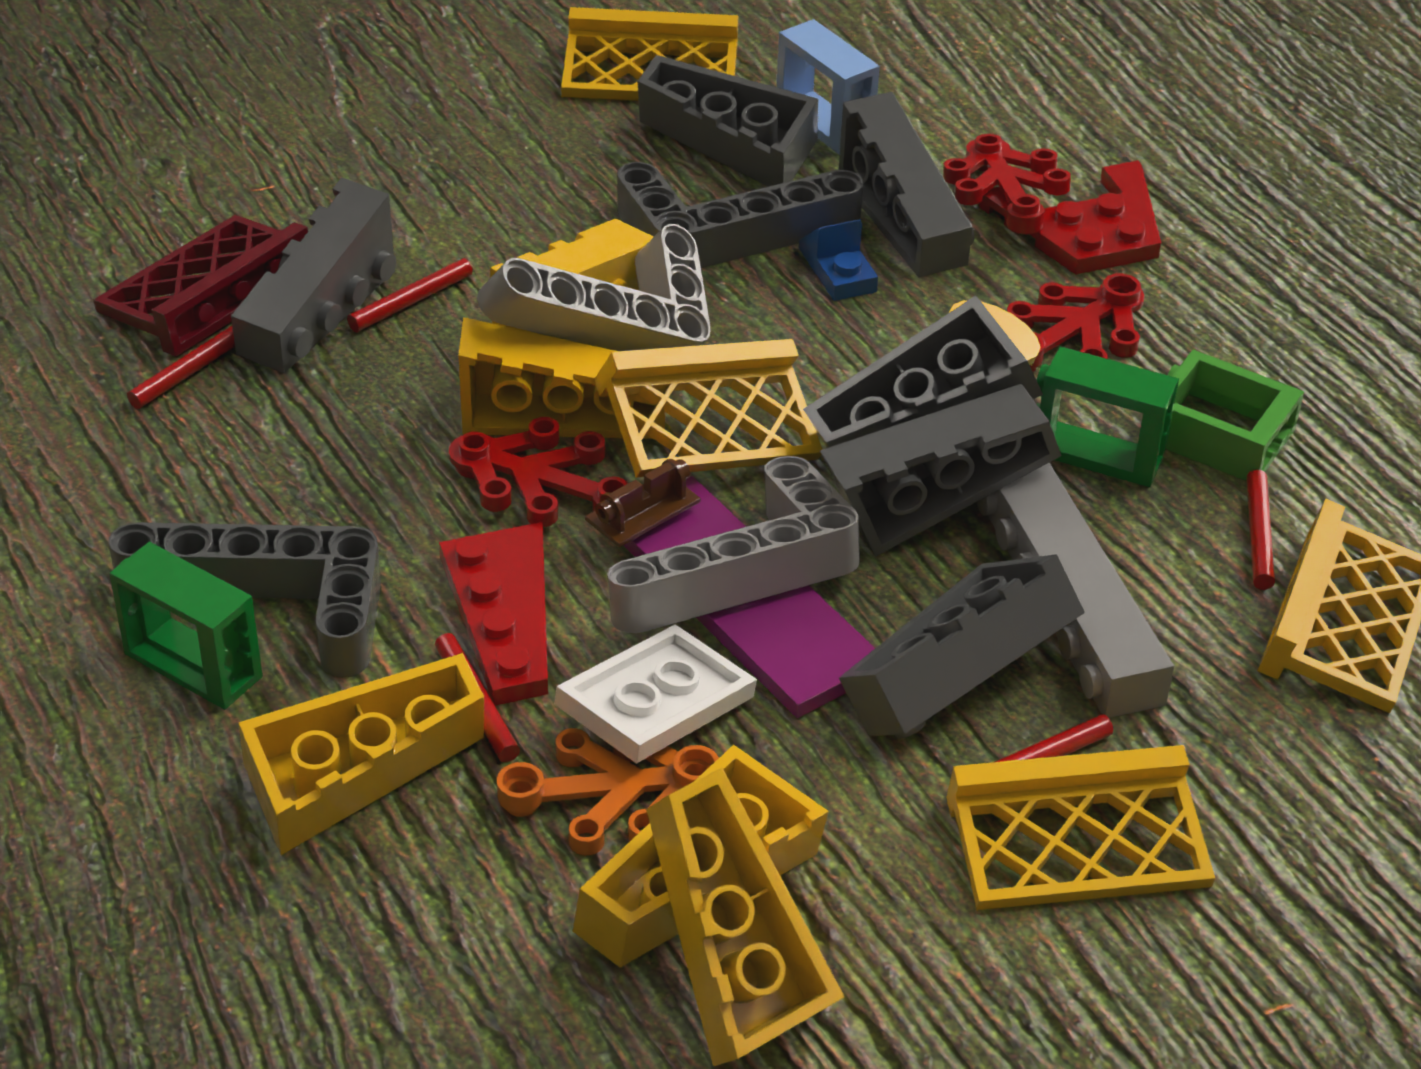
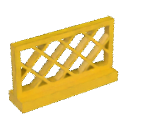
(647, 35)
(694, 370)
(1305, 601)
(1071, 782)

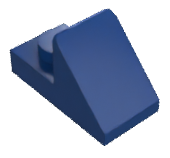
(838, 261)

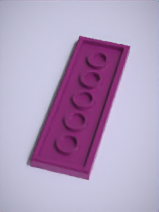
(785, 639)

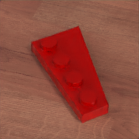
(503, 607)

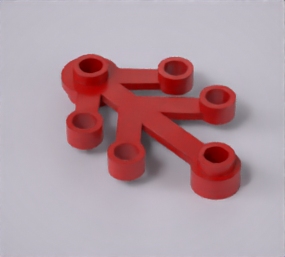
(992, 156)
(1117, 296)
(478, 455)

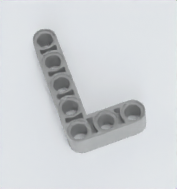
(570, 306)
(805, 542)

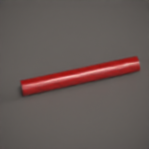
(409, 295)
(181, 369)
(1260, 530)
(494, 725)
(1067, 741)

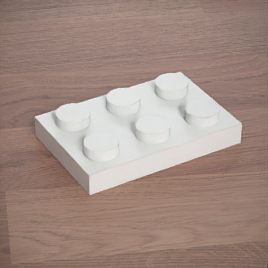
(655, 693)

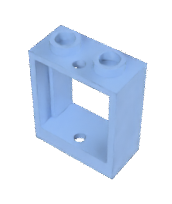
(852, 73)

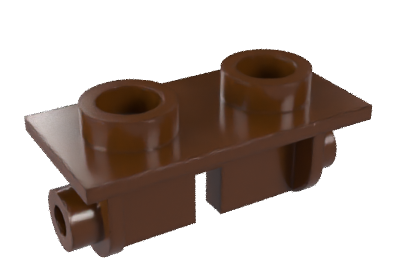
(642, 507)

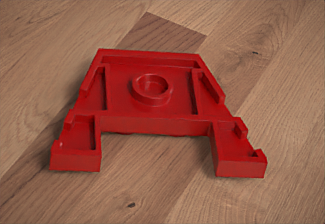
(1097, 231)

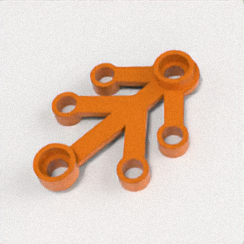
(524, 788)

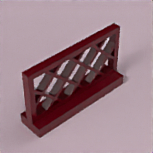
(203, 300)

